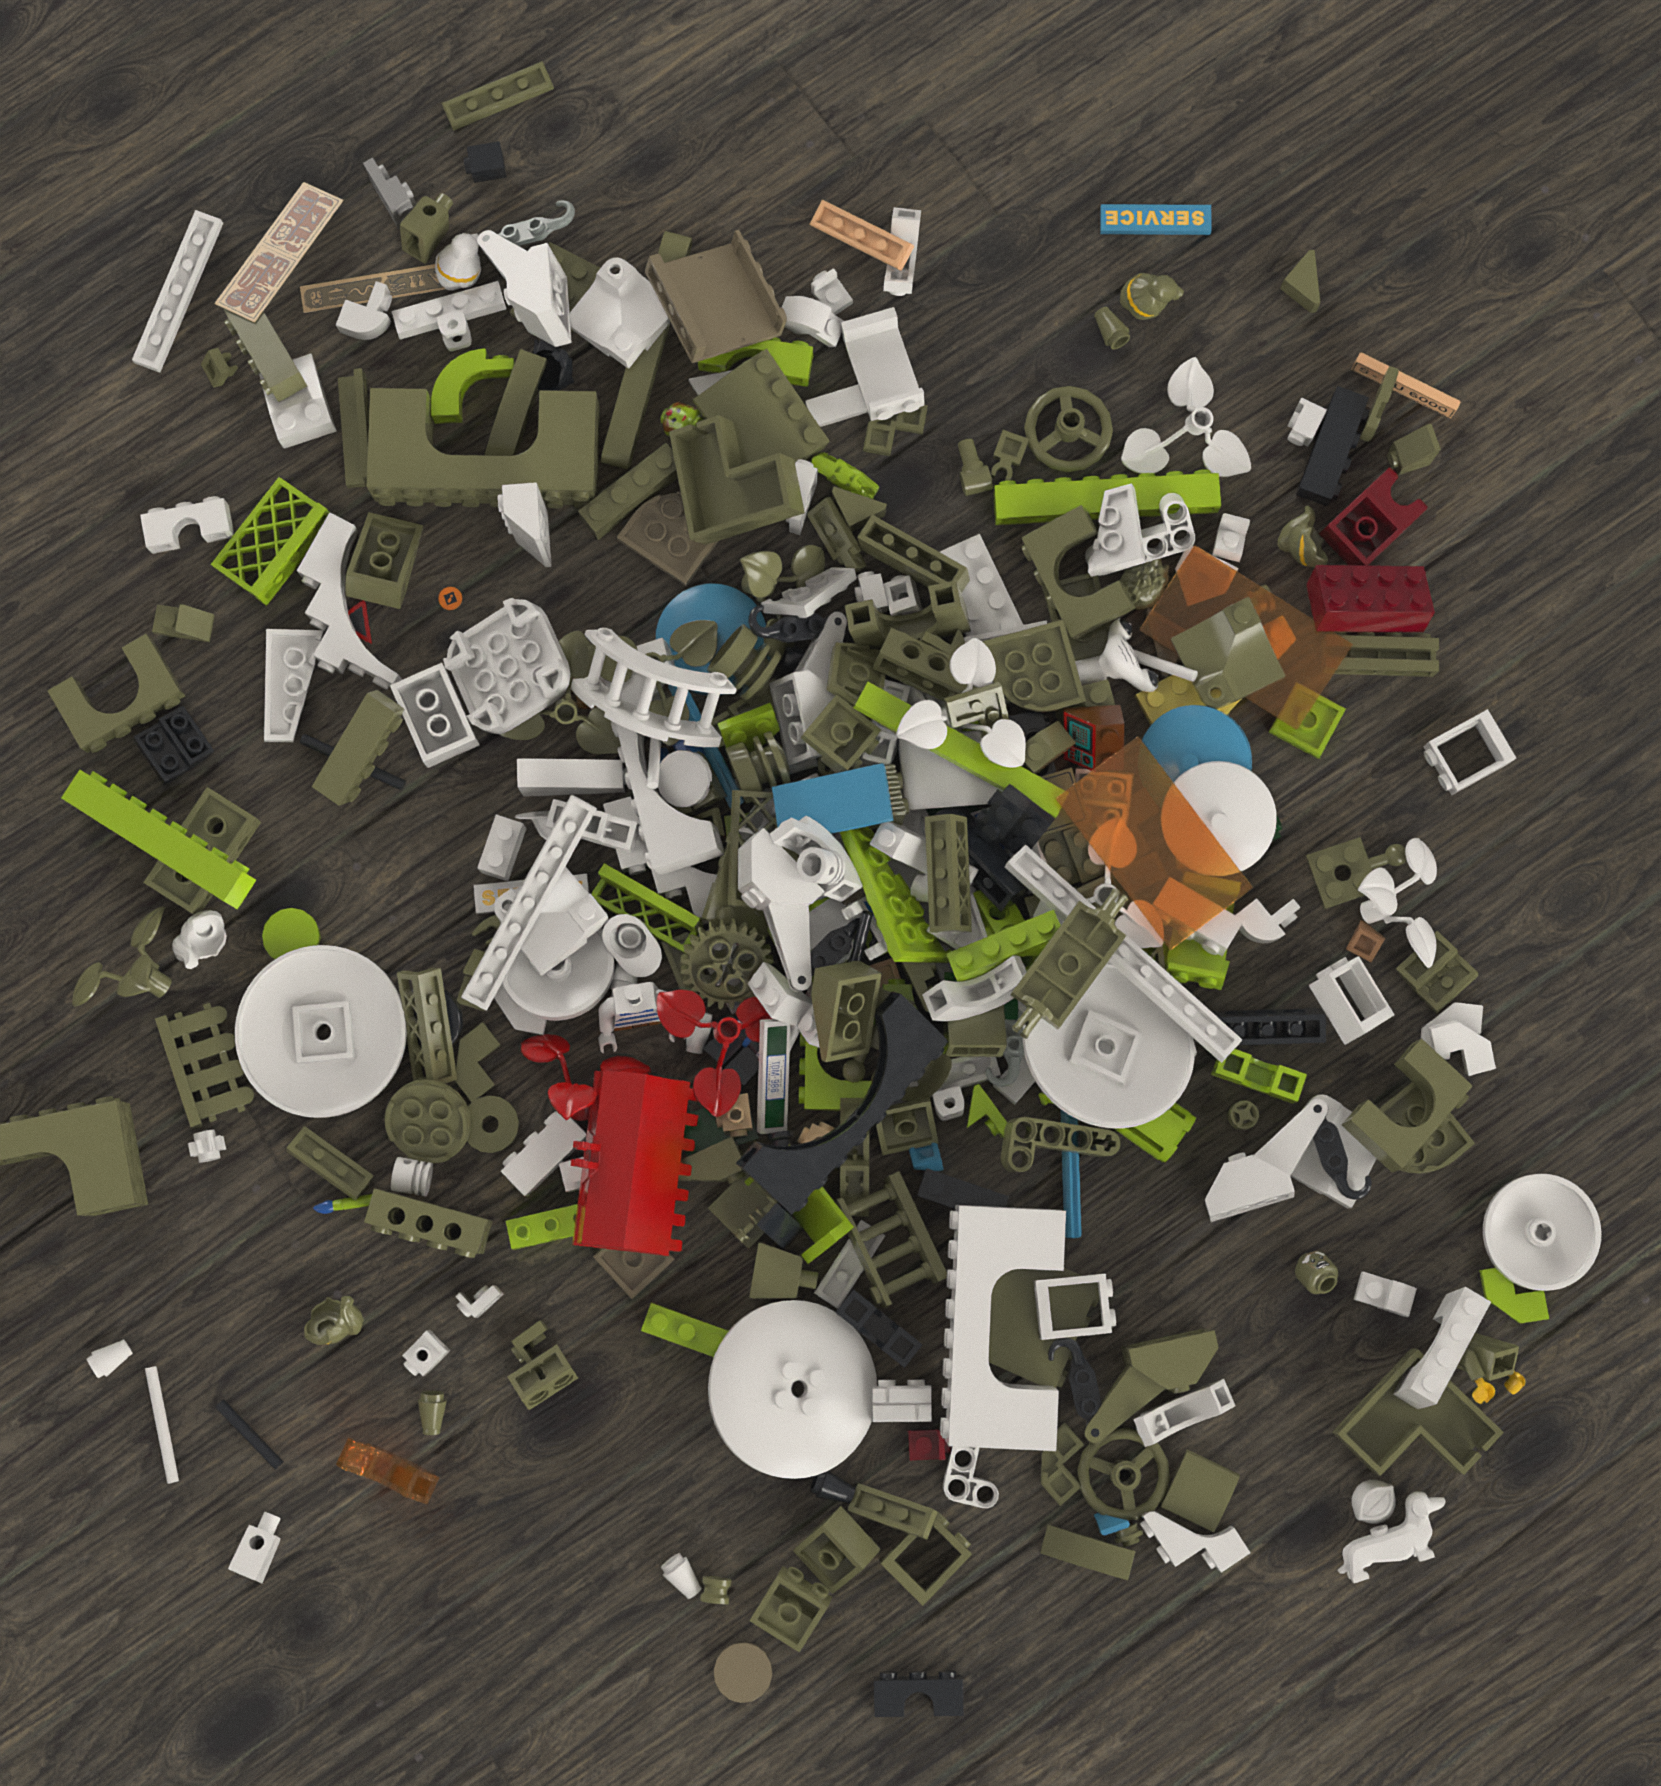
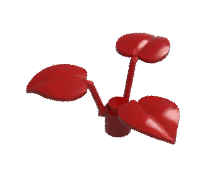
(680, 1014)
(573, 1099)

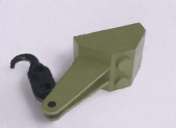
(1149, 1369)

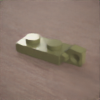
(836, 534)

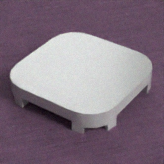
(508, 666)

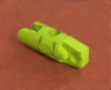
(844, 475)

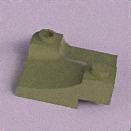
(1229, 655)

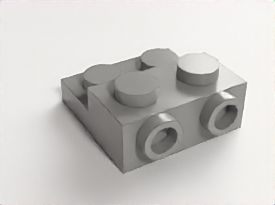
(394, 195)

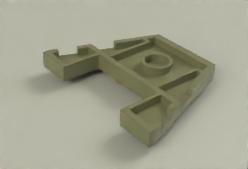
(850, 671)
(717, 901)

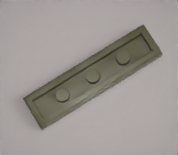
(497, 96)

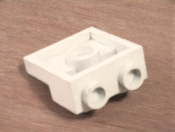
(807, 481)

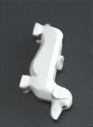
(1396, 1542)

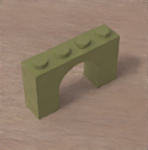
(1046, 549)
(940, 618)
(156, 691)
(1442, 1091)

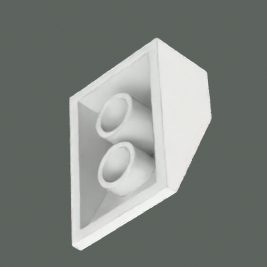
(303, 413)

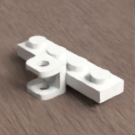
(450, 314)
(964, 1073)

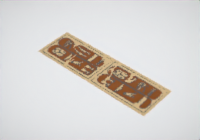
(279, 252)

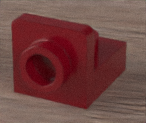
(927, 1445)

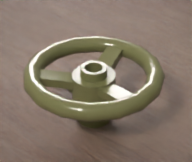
(1071, 417)
(1126, 1486)

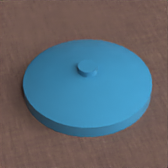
(713, 603)
(1196, 736)

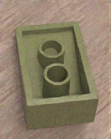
(383, 560)
(845, 1008)

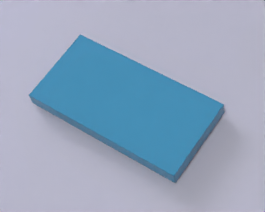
(837, 800)

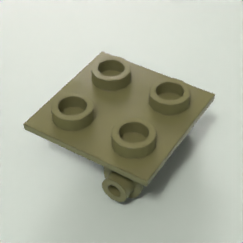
(741, 1210)

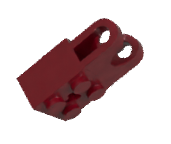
(1377, 517)

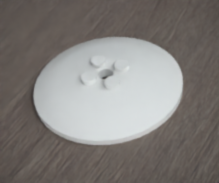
(281, 1022)
(1120, 1089)
(754, 1396)

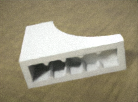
(906, 846)

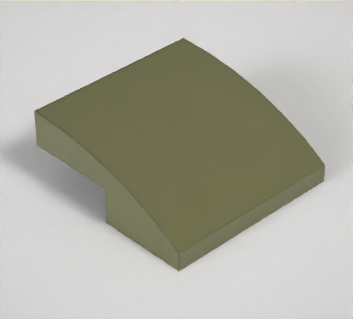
(1441, 981)
(1200, 1490)

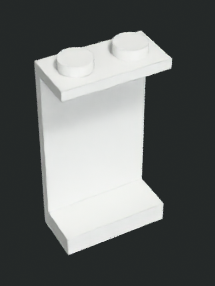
(881, 364)

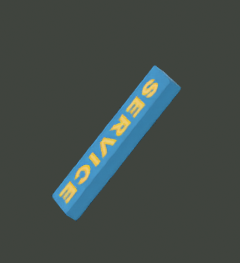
(1155, 219)

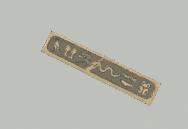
(359, 289)

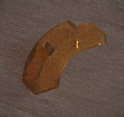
(388, 1469)

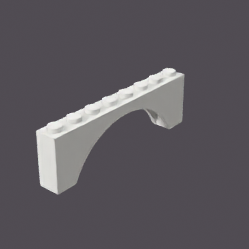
(670, 836)

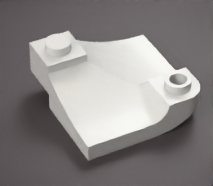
(619, 313)
(562, 924)
(1360, 1160)

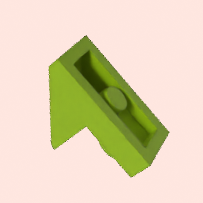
(982, 1106)

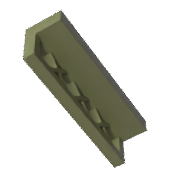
(355, 426)
(946, 872)
(431, 1026)

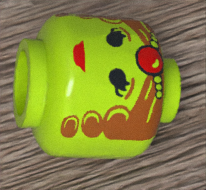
(679, 416)

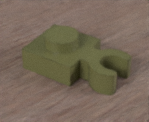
(1009, 452)

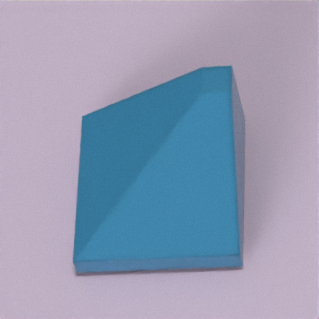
(926, 1157)
(1110, 1524)

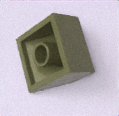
(837, 1550)

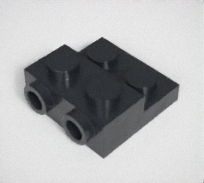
(1012, 820)

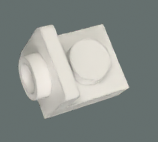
(830, 291)
(1230, 537)
(484, 1300)

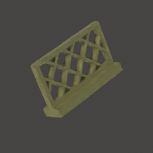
(736, 812)

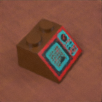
(1096, 733)

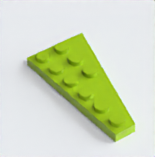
(891, 901)

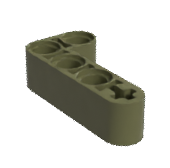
(1061, 1141)

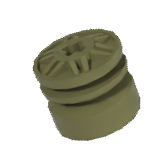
(744, 662)
(758, 766)

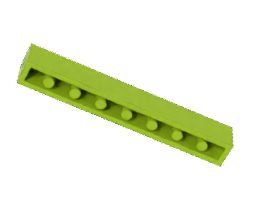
(1049, 500)
(159, 839)

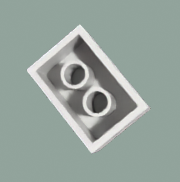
(434, 715)

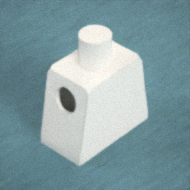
(254, 1562)

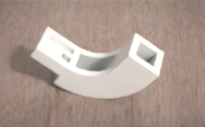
(905, 226)
(809, 833)
(976, 996)
(1183, 1411)

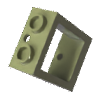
(907, 1580)

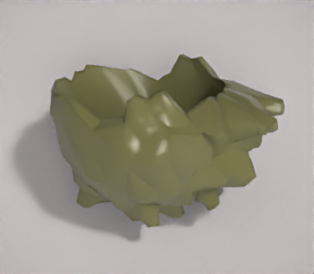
(1146, 583)

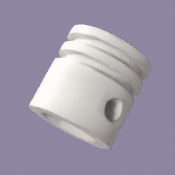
(821, 866)
(411, 1176)

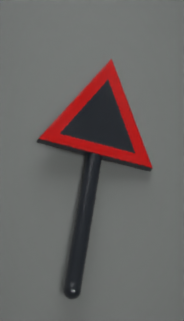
(360, 621)

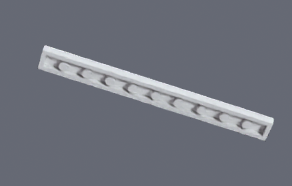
(1130, 959)

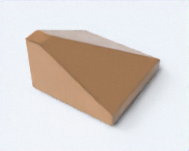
(1365, 941)

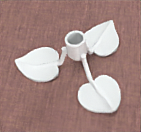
(1194, 388)
(926, 722)
(1383, 903)
(1130, 923)

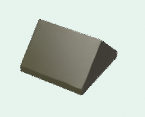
(907, 1126)

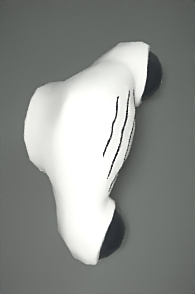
(1120, 660)

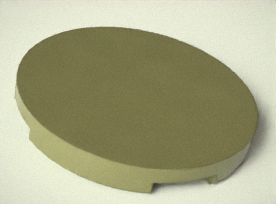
(428, 1121)

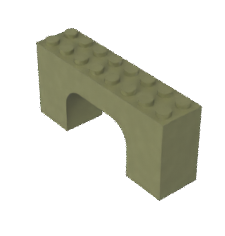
(410, 470)
(94, 1144)

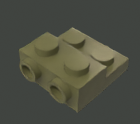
(841, 735)
(1069, 857)
(919, 975)
(791, 1608)

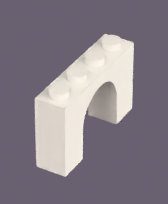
(1459, 1319)

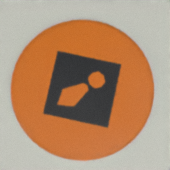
(450, 598)

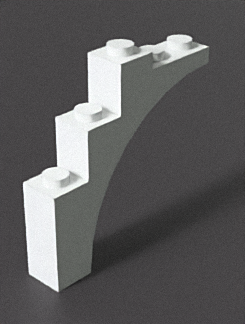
(326, 567)
(670, 884)

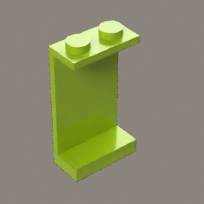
(1192, 963)
(821, 1221)

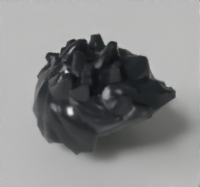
(558, 368)

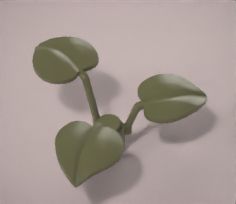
(762, 575)
(692, 641)
(593, 734)
(142, 975)

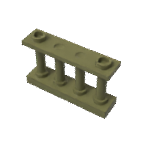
(919, 1242)

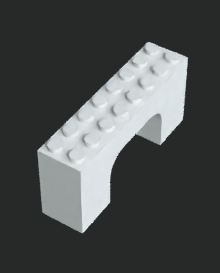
(978, 1405)

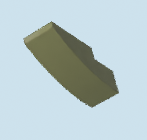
(1088, 1552)

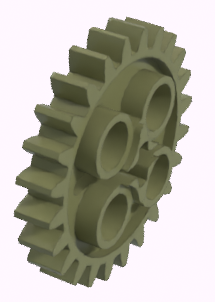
(702, 956)

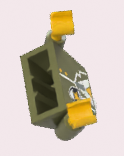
(1489, 1360)

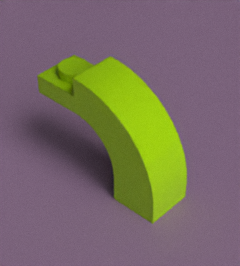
(459, 377)

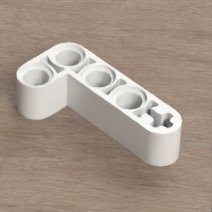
(1165, 532)
(971, 1483)

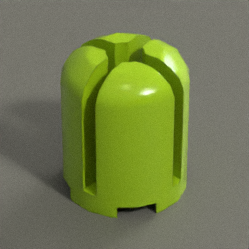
(1162, 1134)

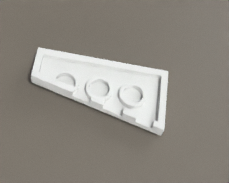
(287, 679)

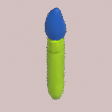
(346, 1203)

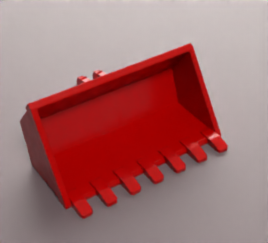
(633, 1163)

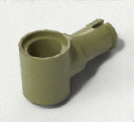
(974, 476)

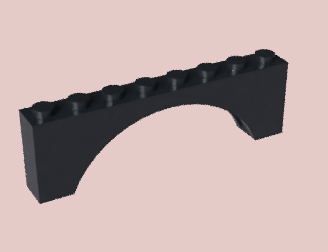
(905, 1049)

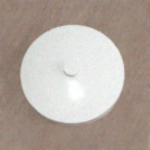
(1233, 808)
(565, 989)
(1542, 1232)

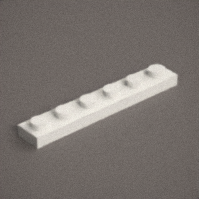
(177, 291)

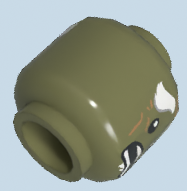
(1316, 1272)

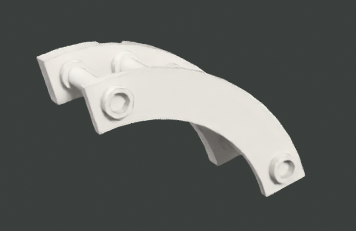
(639, 717)

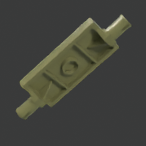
(1069, 964)

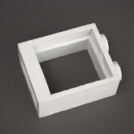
(1492, 737)
(1363, 992)
(1043, 1306)

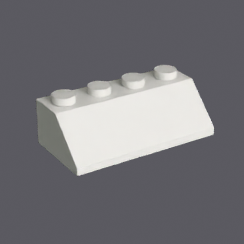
(527, 519)

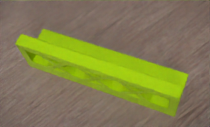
(646, 898)

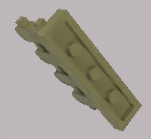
(198, 1051)

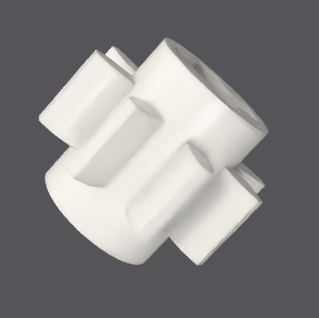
(206, 1146)

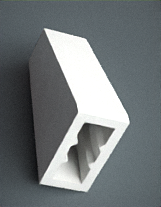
(570, 776)

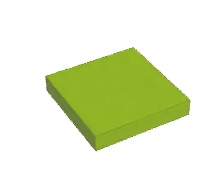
(1314, 730)

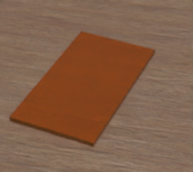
(1306, 655)
(1154, 843)

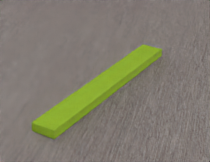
(962, 751)

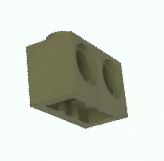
(542, 1377)

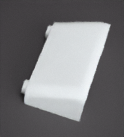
(936, 782)

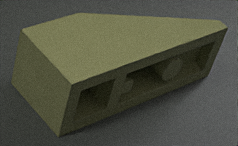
(715, 1163)

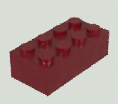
(1370, 598)

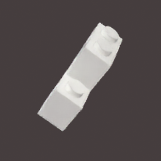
(783, 1002)
(1179, 1543)

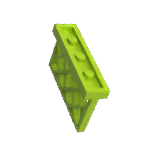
(287, 557)

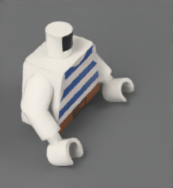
(628, 1009)

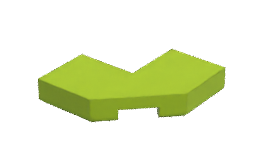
(1520, 1307)

